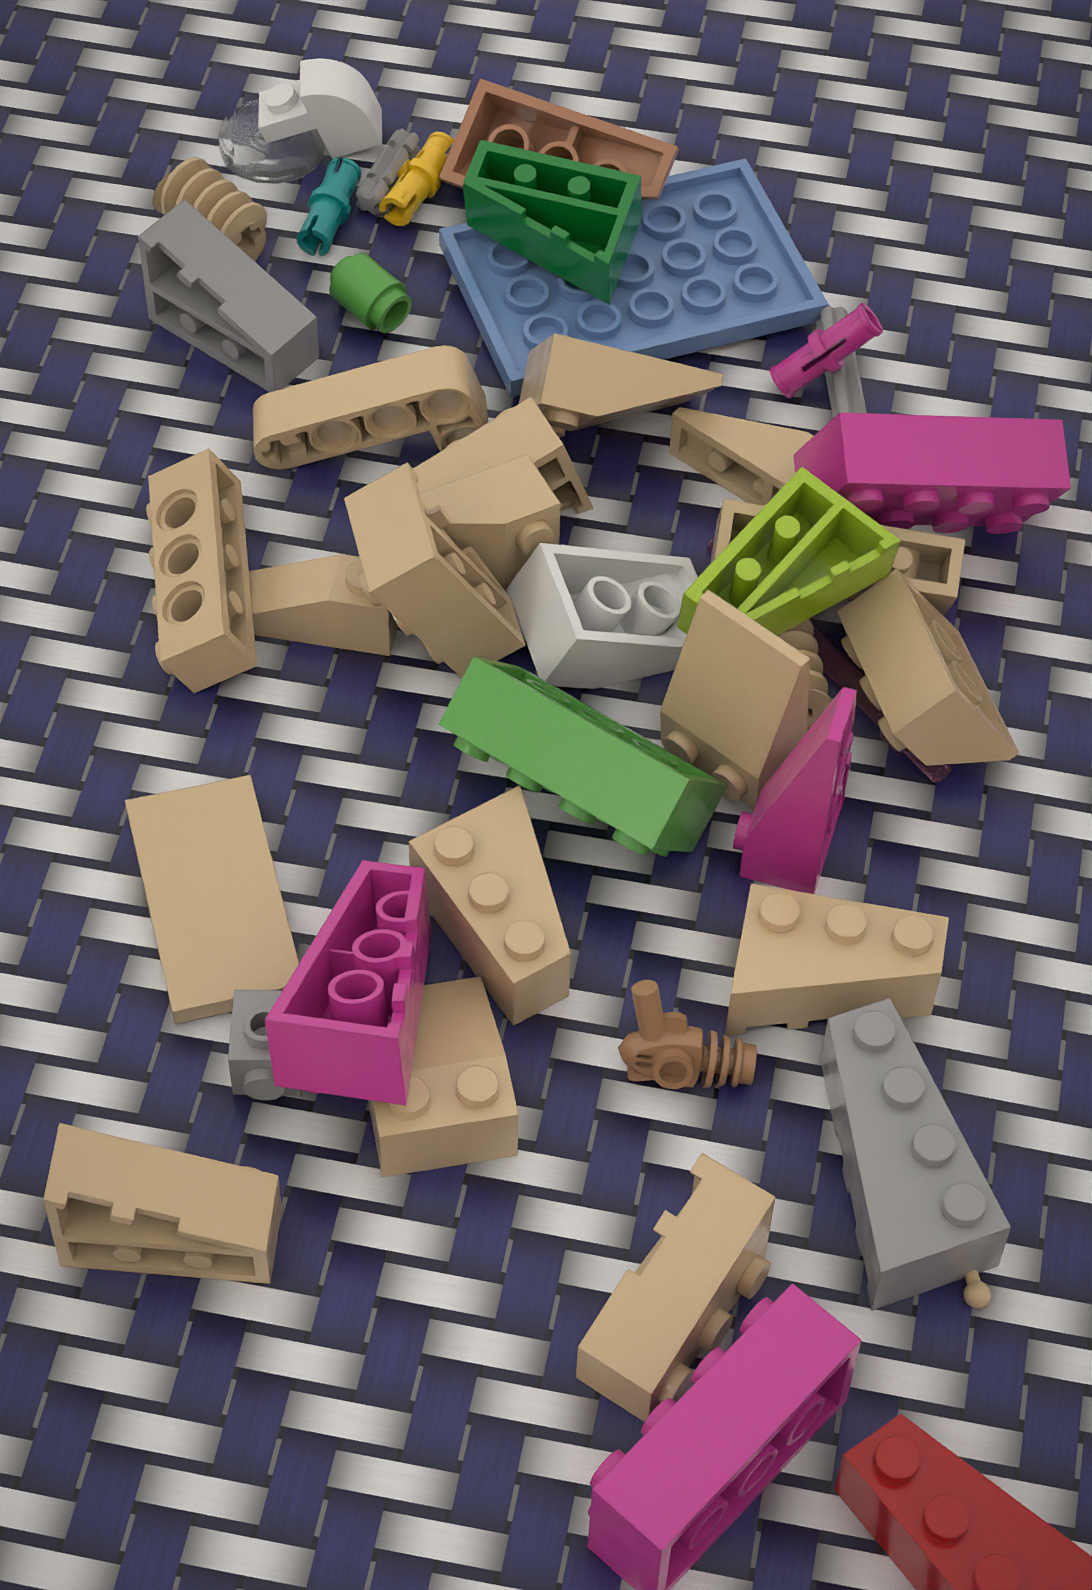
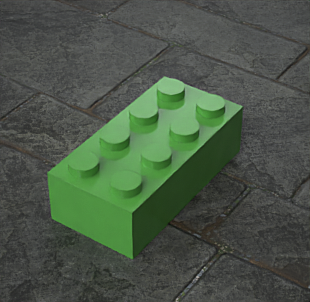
(583, 757)

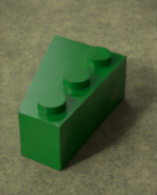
(555, 213)

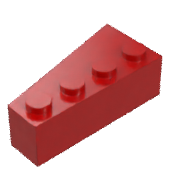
(949, 1521)

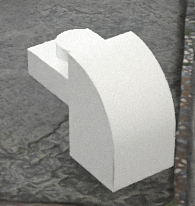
(327, 99)

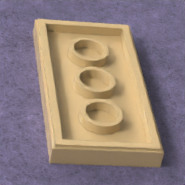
(211, 895)

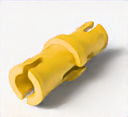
(417, 180)

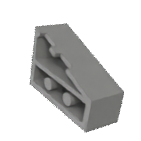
(224, 300)

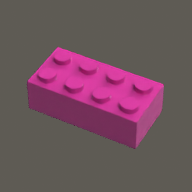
(941, 468)
(720, 1441)

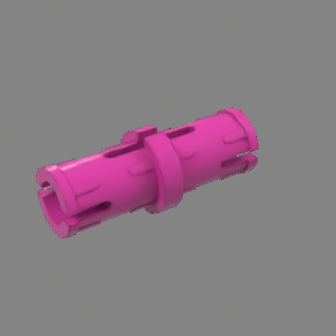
(853, 329)

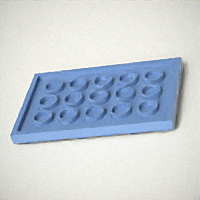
(698, 276)

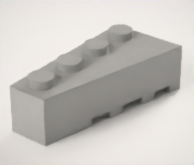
(909, 1172)

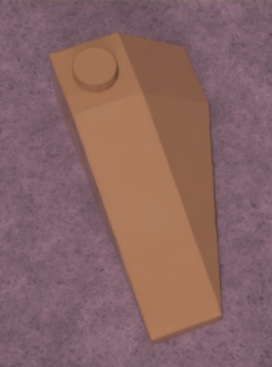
(546, 128)

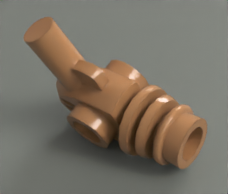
(676, 1053)

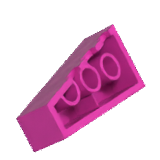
(358, 992)

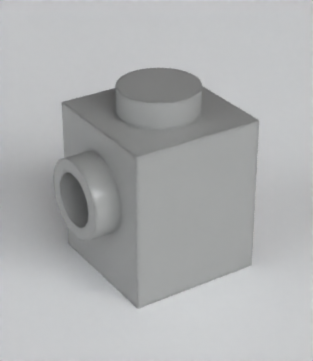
(249, 1048)

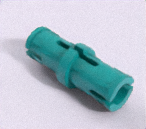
(329, 206)

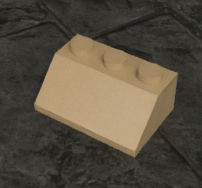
(922, 677)

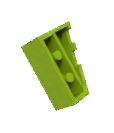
(796, 558)

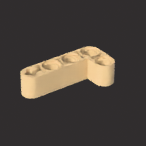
(370, 407)

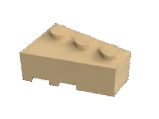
(509, 436)
(425, 578)
(829, 955)
(159, 1210)
(680, 1292)

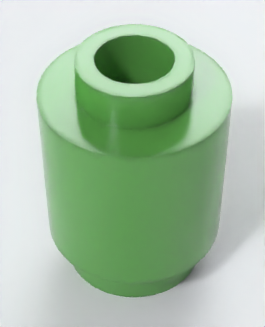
(369, 293)

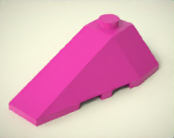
(800, 804)

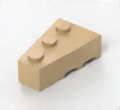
(498, 903)

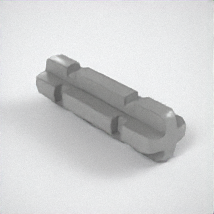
(385, 170)

